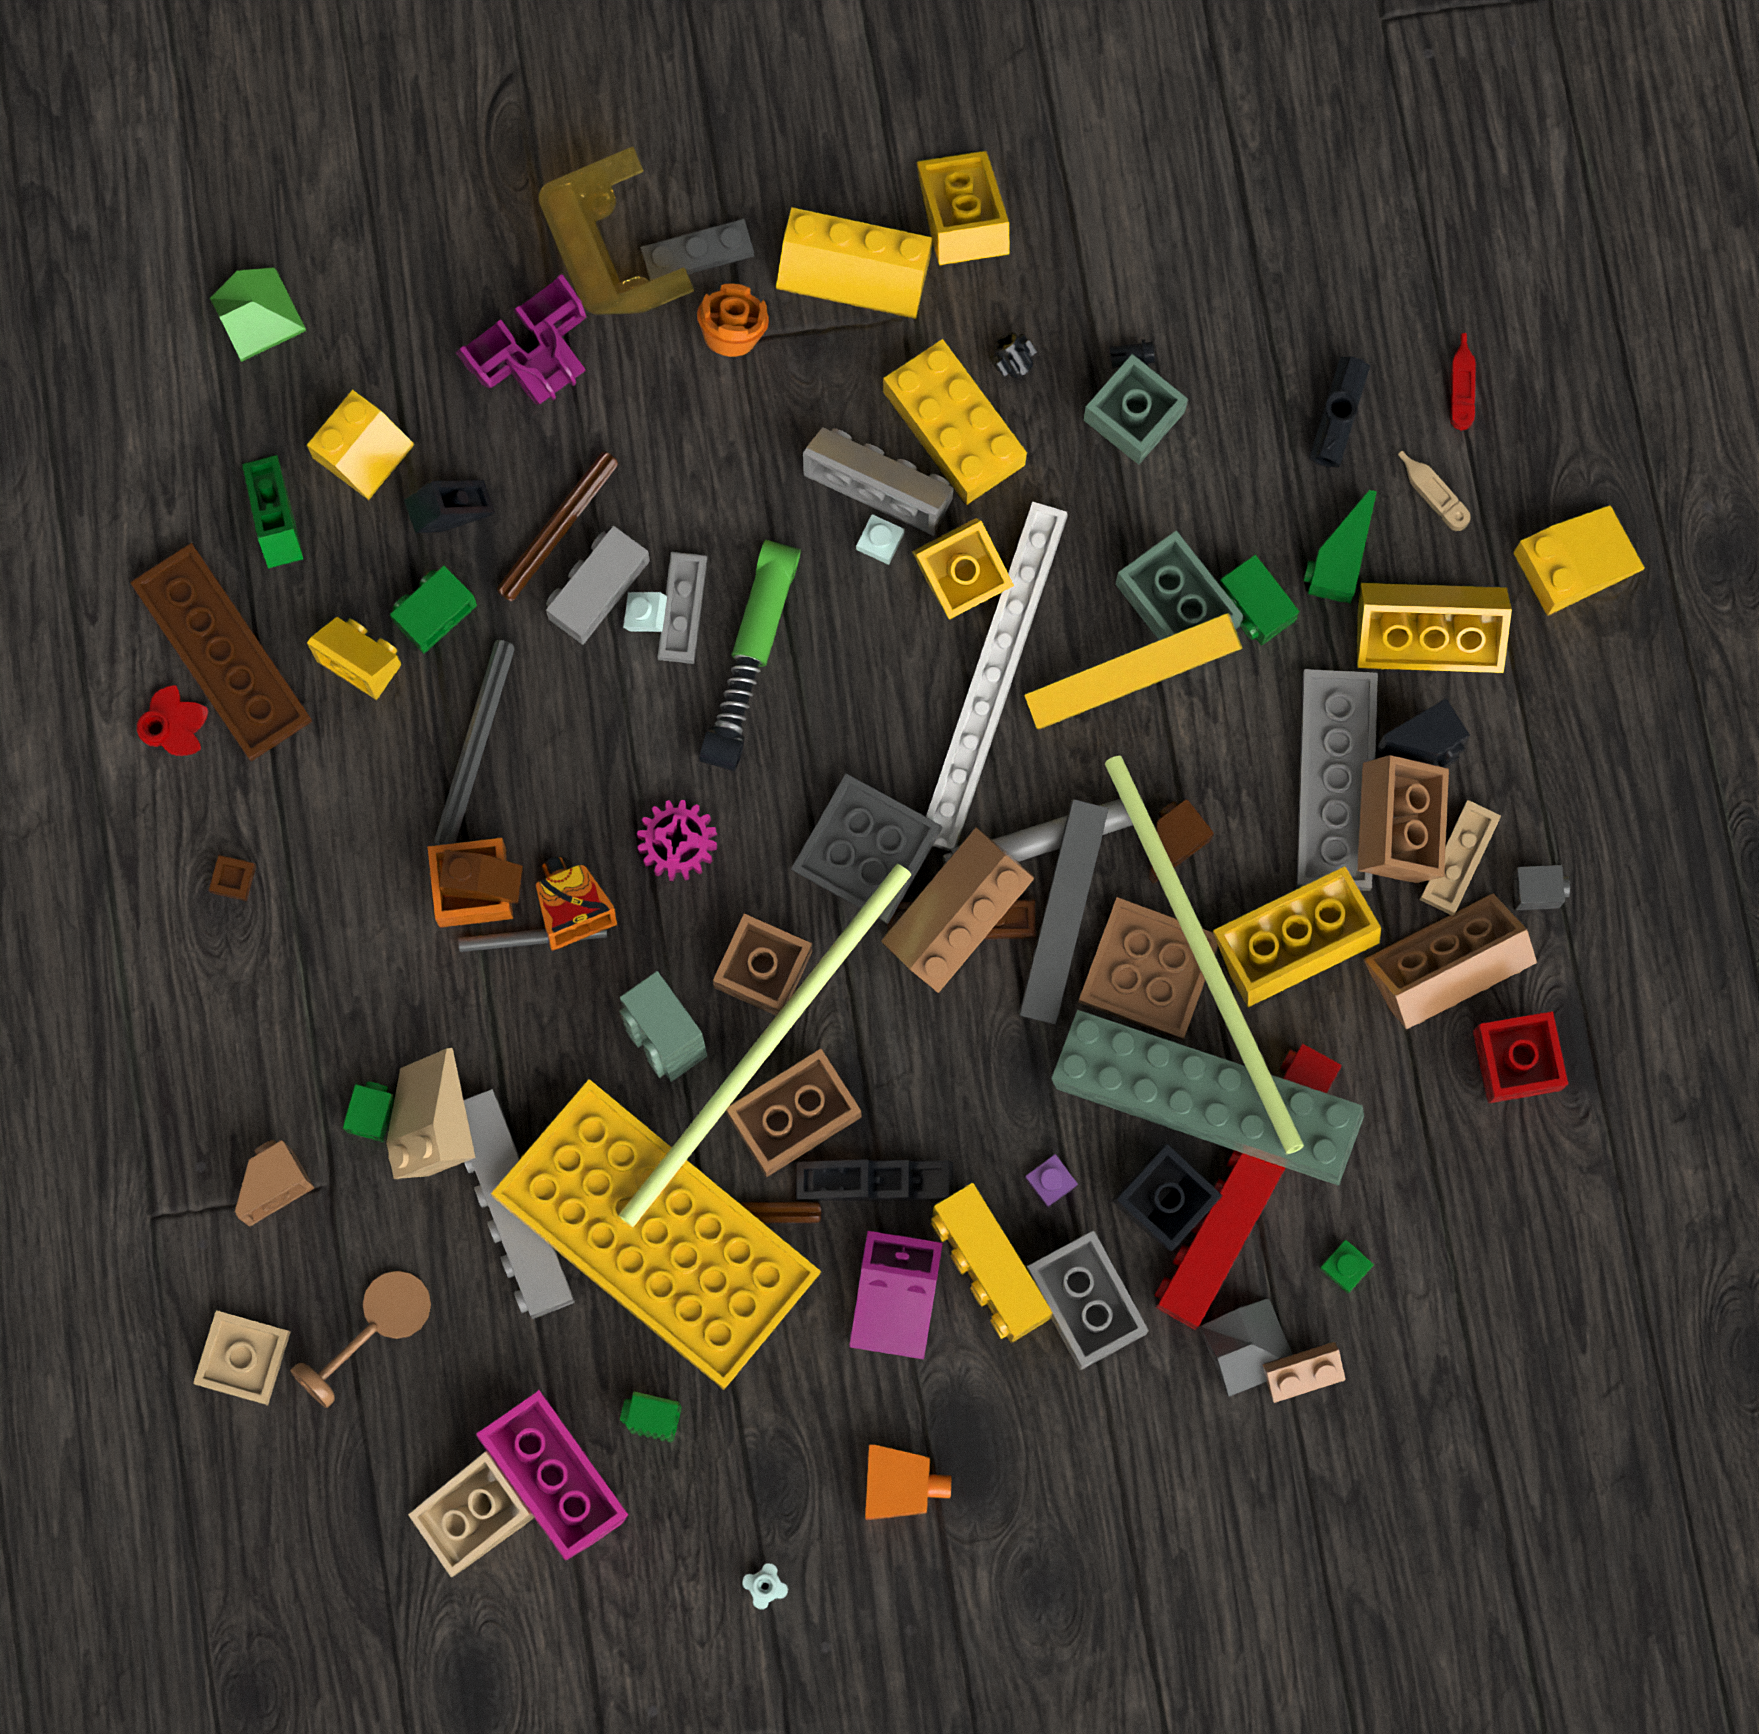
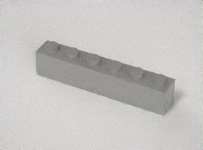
(528, 1255)

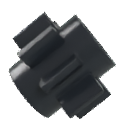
(1013, 354)

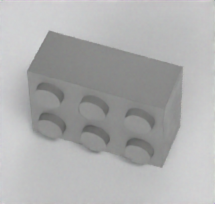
(1087, 1300)

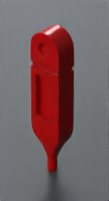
(1463, 387)

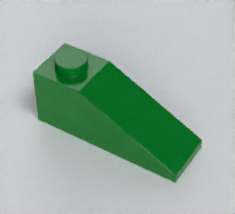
(272, 512)
(1339, 559)

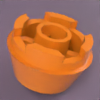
(732, 320)

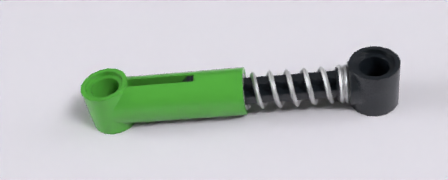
(752, 649)

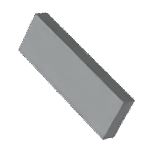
(683, 607)

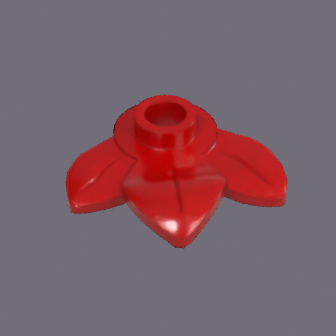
(178, 722)

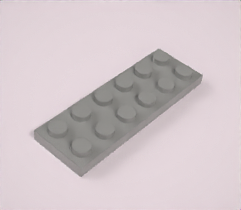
(1335, 743)

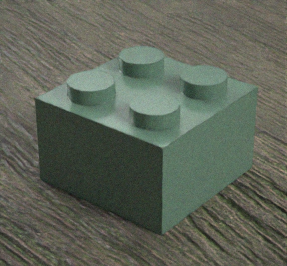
(1135, 409)

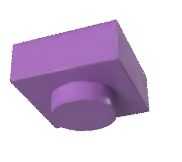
(1051, 1181)

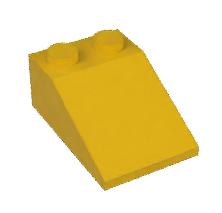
(964, 208)
(1577, 558)

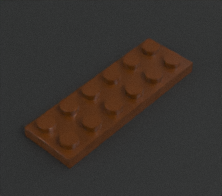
(221, 652)

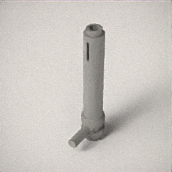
(1048, 835)

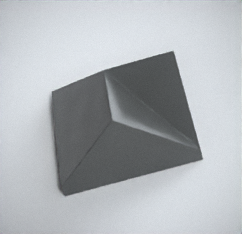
(1243, 1343)

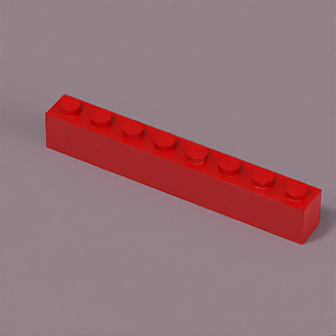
(1231, 1219)

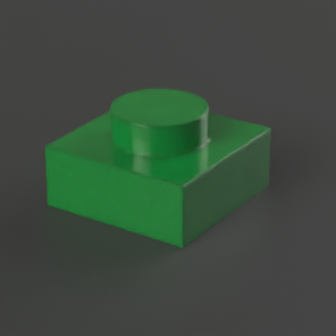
(1346, 1266)

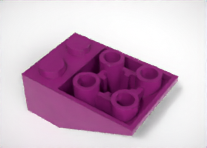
(895, 1295)

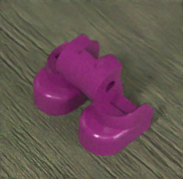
(546, 367)

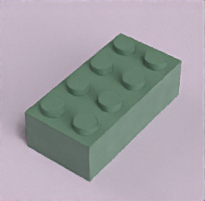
(663, 1027)

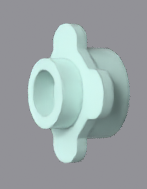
(766, 1575)

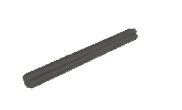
(474, 743)

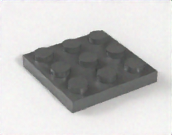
(861, 843)

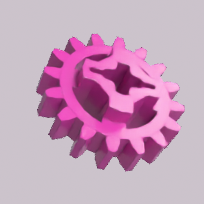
(662, 836)

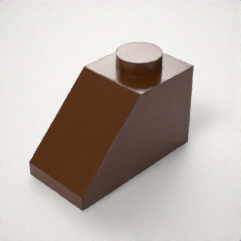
(1181, 833)
(480, 877)

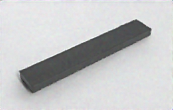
(1063, 911)

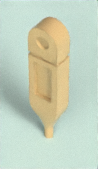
(1436, 494)

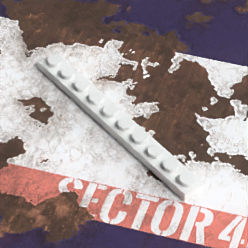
(995, 673)

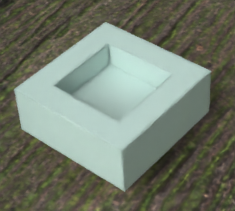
(880, 539)
(645, 611)

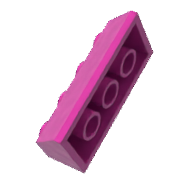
(552, 1476)

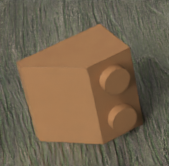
(271, 1182)

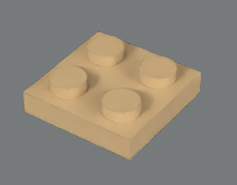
(241, 1357)

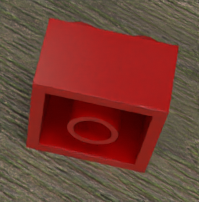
(1520, 1057)

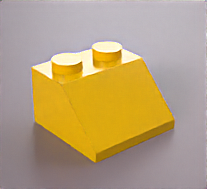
(359, 445)
(963, 568)
(355, 656)

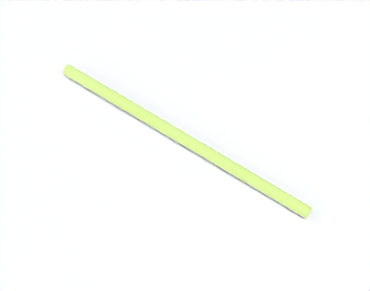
(1204, 955)
(764, 1045)

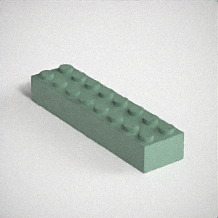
(1203, 1096)

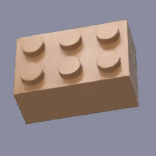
(1403, 819)
(793, 1112)

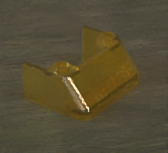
(571, 210)

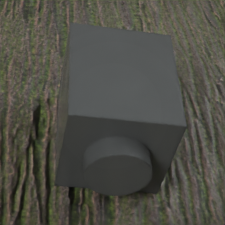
(1540, 887)

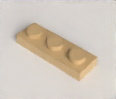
(1462, 857)

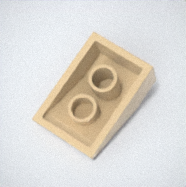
(428, 1119)
(470, 1514)

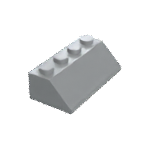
(877, 480)

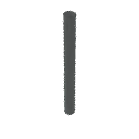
(510, 939)

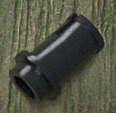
(1143, 351)

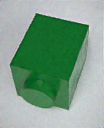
(369, 1111)

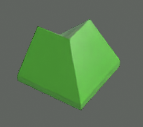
(256, 311)

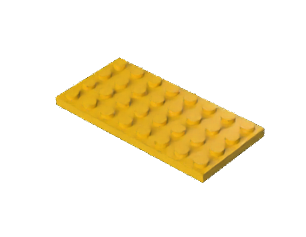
(691, 1264)

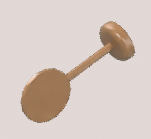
(393, 1306)

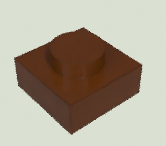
(232, 878)

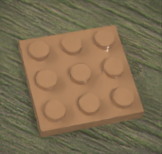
(1145, 970)

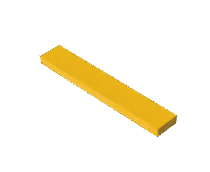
(1133, 671)

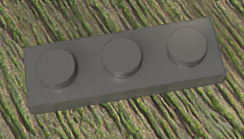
(699, 250)

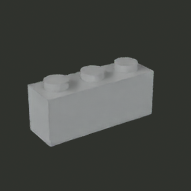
(596, 584)

